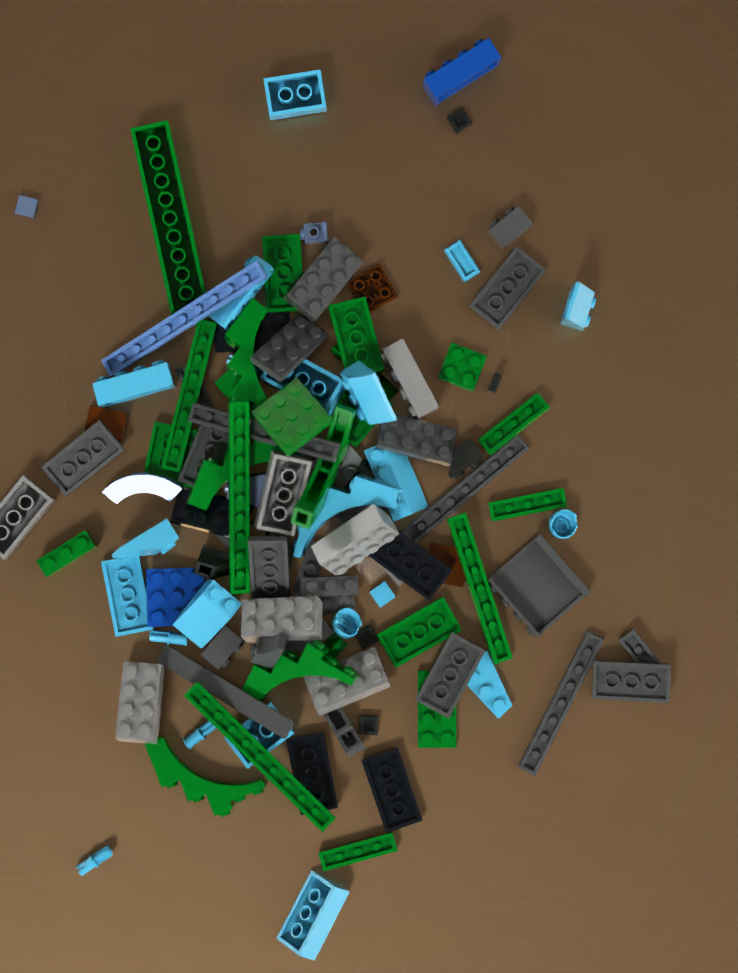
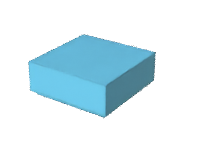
(382, 594)

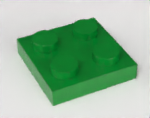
(462, 367)

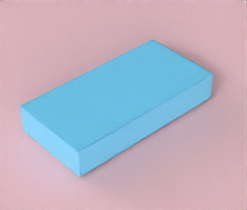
(462, 261)

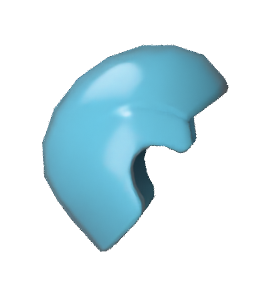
(563, 523)
(346, 623)

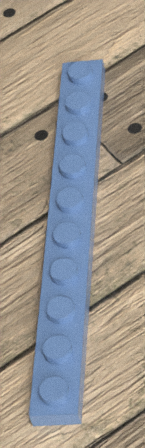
(185, 318)

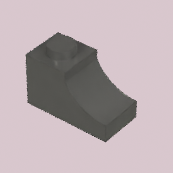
(268, 650)

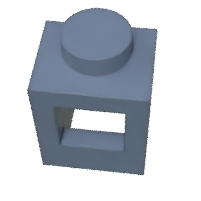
(319, 238)

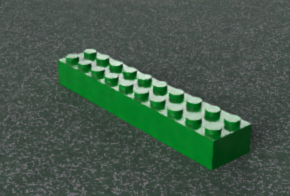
(169, 213)

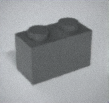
(510, 227)
(222, 647)

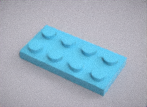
(126, 594)

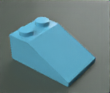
(578, 307)
(155, 540)
(206, 613)

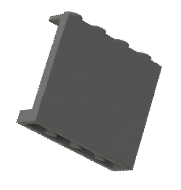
(538, 586)

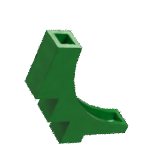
(242, 336)
(325, 472)
(212, 476)
(289, 666)
(219, 794)

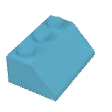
(367, 394)

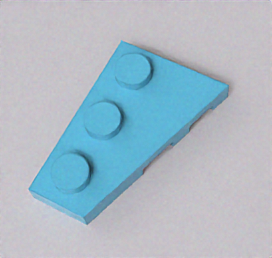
(488, 687)

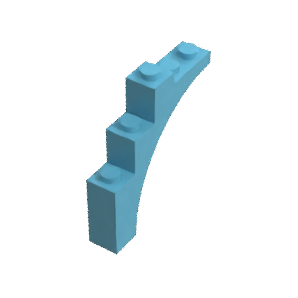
(363, 492)

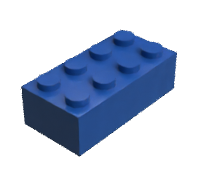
(461, 71)

